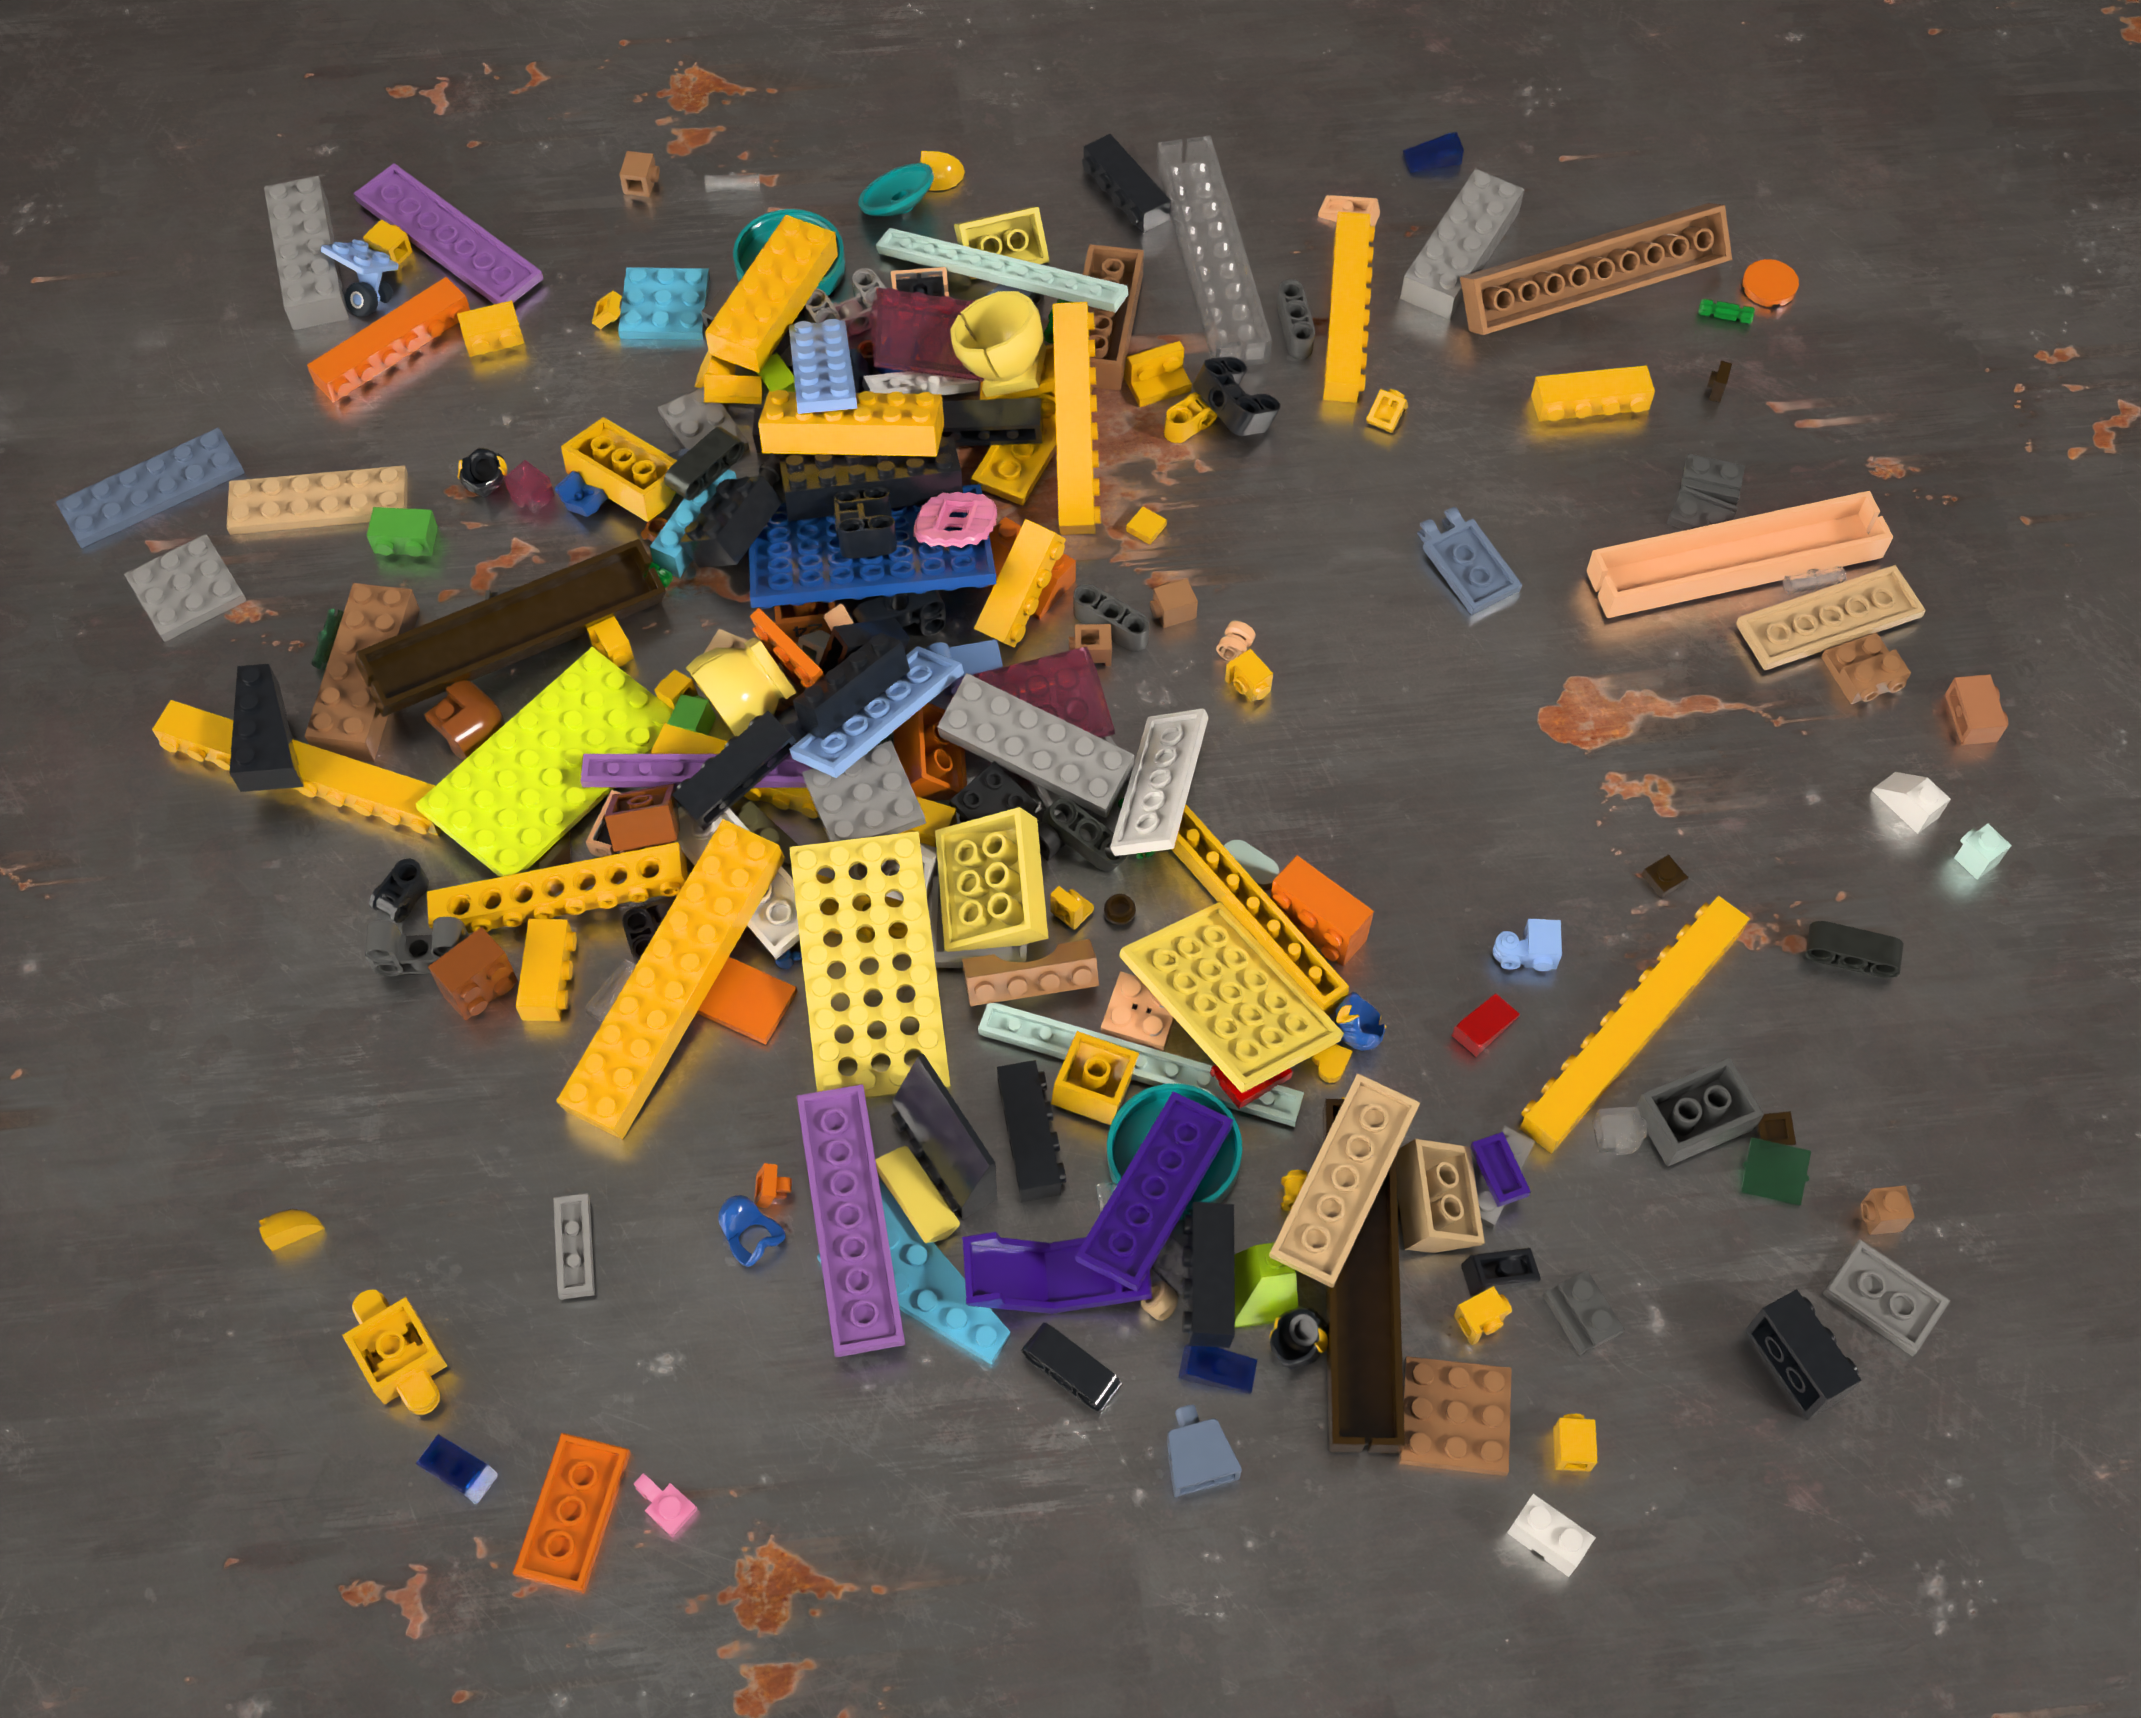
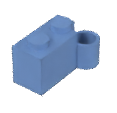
(974, 658)

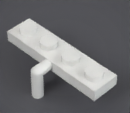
(916, 383)

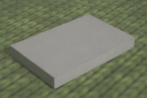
(1886, 1297)

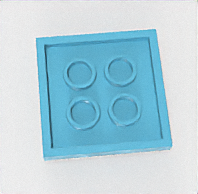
(664, 303)

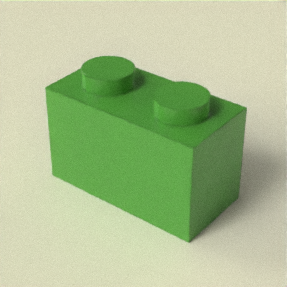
(402, 531)

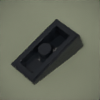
(1500, 1270)

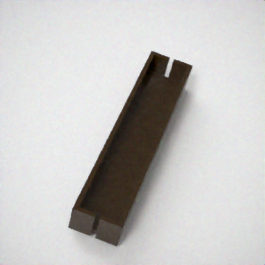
(509, 627)
(1366, 1330)

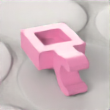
(667, 1507)

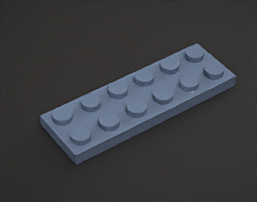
(150, 487)

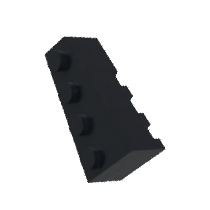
(261, 735)

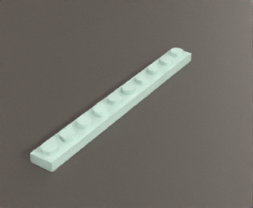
(1003, 269)
(1152, 1065)

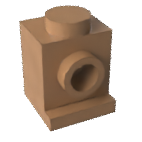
(1096, 638)

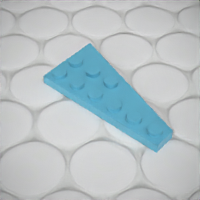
(935, 1290)

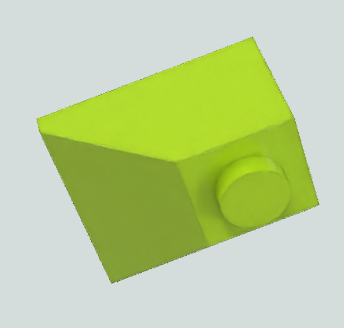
(1262, 1287)

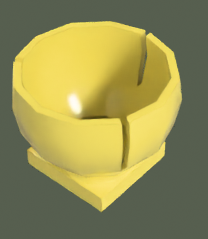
(1005, 344)
(740, 683)

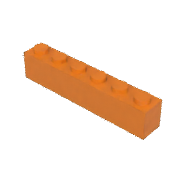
(388, 339)

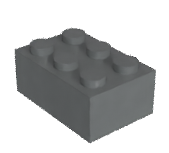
(1699, 1111)

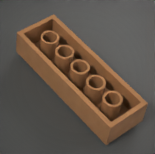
(1113, 329)
(344, 712)

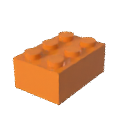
(1322, 910)

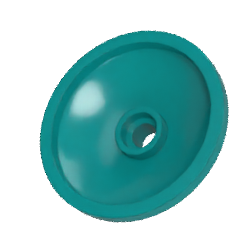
(896, 190)

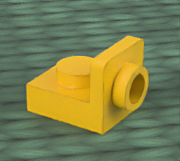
(1387, 410)
(1070, 907)

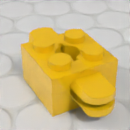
(395, 1351)

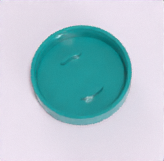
(758, 232)
(1138, 1116)

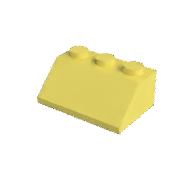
(1010, 234)

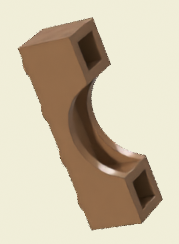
(996, 980)

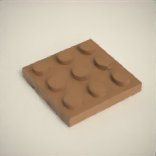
(1456, 1416)

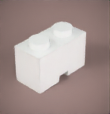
(1551, 1535)

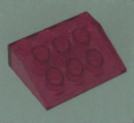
(915, 333)
(1060, 685)

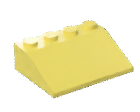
(991, 882)

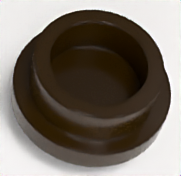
(1119, 909)

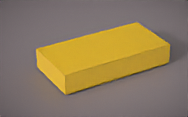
(732, 389)

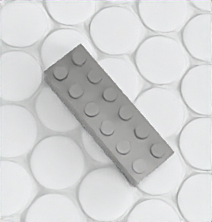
(1461, 243)
(307, 277)
(1036, 745)

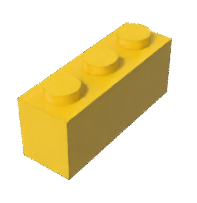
(545, 970)

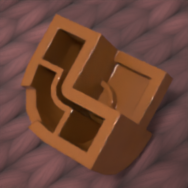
(465, 718)

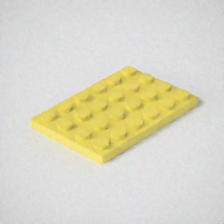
(1231, 996)

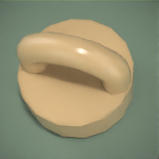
(1163, 1301)

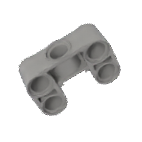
(854, 311)

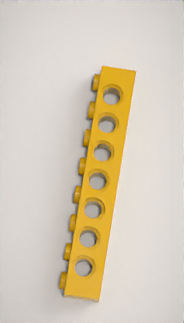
(571, 879)

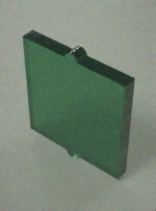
(1775, 1171)

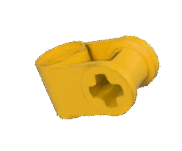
(1188, 418)

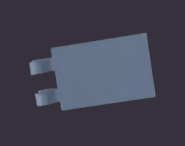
(1468, 561)

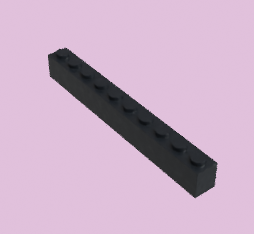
(979, 422)

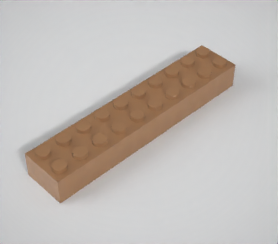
(1596, 268)

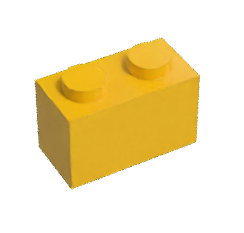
(490, 328)

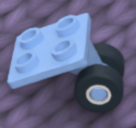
(369, 264)

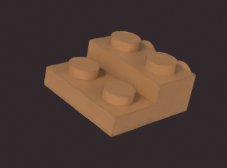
(1866, 668)

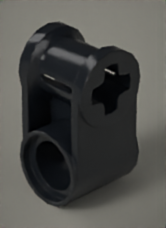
(399, 894)

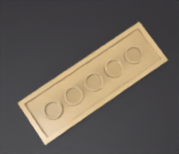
(313, 499)
(1830, 617)
(1344, 1180)

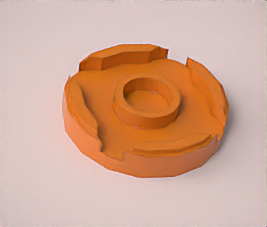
(1770, 283)

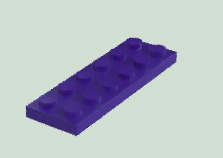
(1154, 1191)

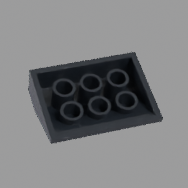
(944, 1140)

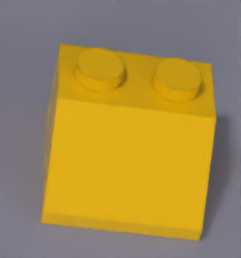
(1094, 1078)

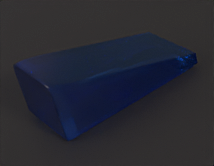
(1436, 153)
(1218, 1368)
(457, 1469)

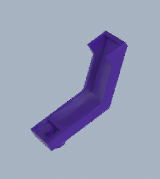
(1037, 1276)

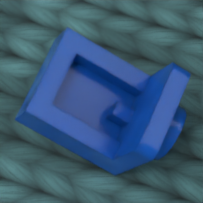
(579, 496)

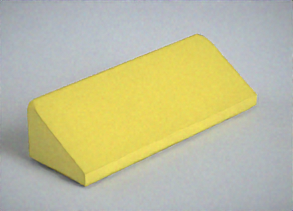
(917, 1195)

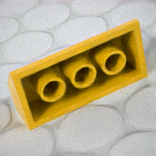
(622, 466)

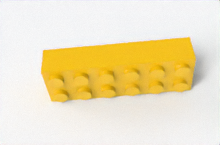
(772, 293)
(879, 426)

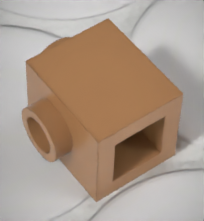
(639, 173)
(1174, 603)
(1887, 1210)

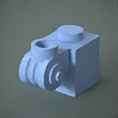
(1538, 949)

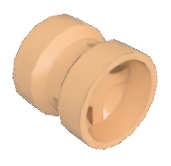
(1236, 640)

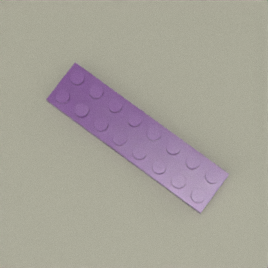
(448, 236)
(850, 1221)

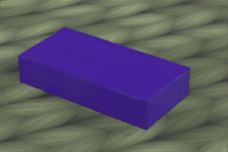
(1500, 1169)

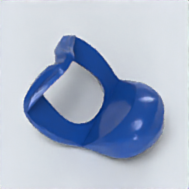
(739, 1214)

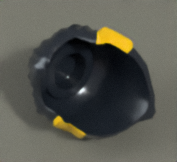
(482, 471)
(1299, 1337)

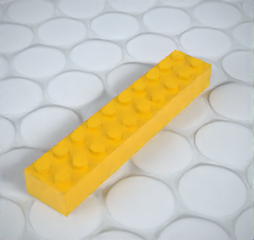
(671, 979)

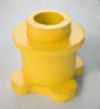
(1292, 1184)

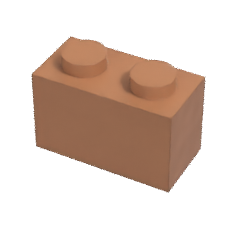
(1976, 709)

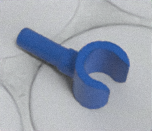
(788, 961)

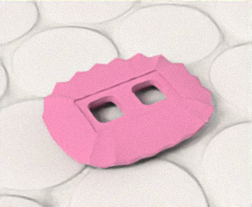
(935, 518)

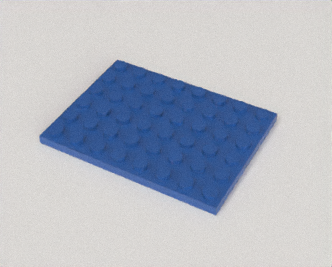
(804, 563)

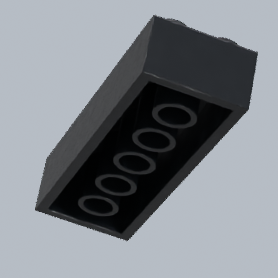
(912, 480)

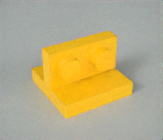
(1157, 374)

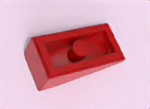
(1484, 1024)

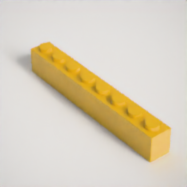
(1347, 307)
(1074, 418)
(1257, 912)

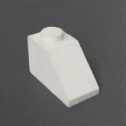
(1912, 799)

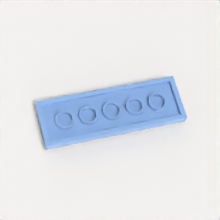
(822, 366)
(862, 732)

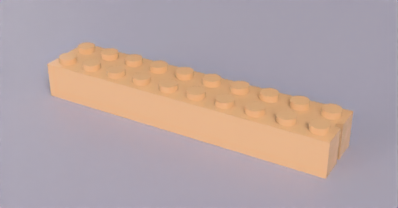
(1738, 554)

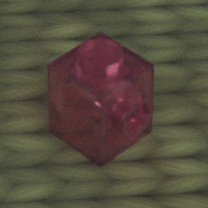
(529, 487)

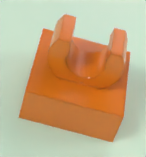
(770, 1186)

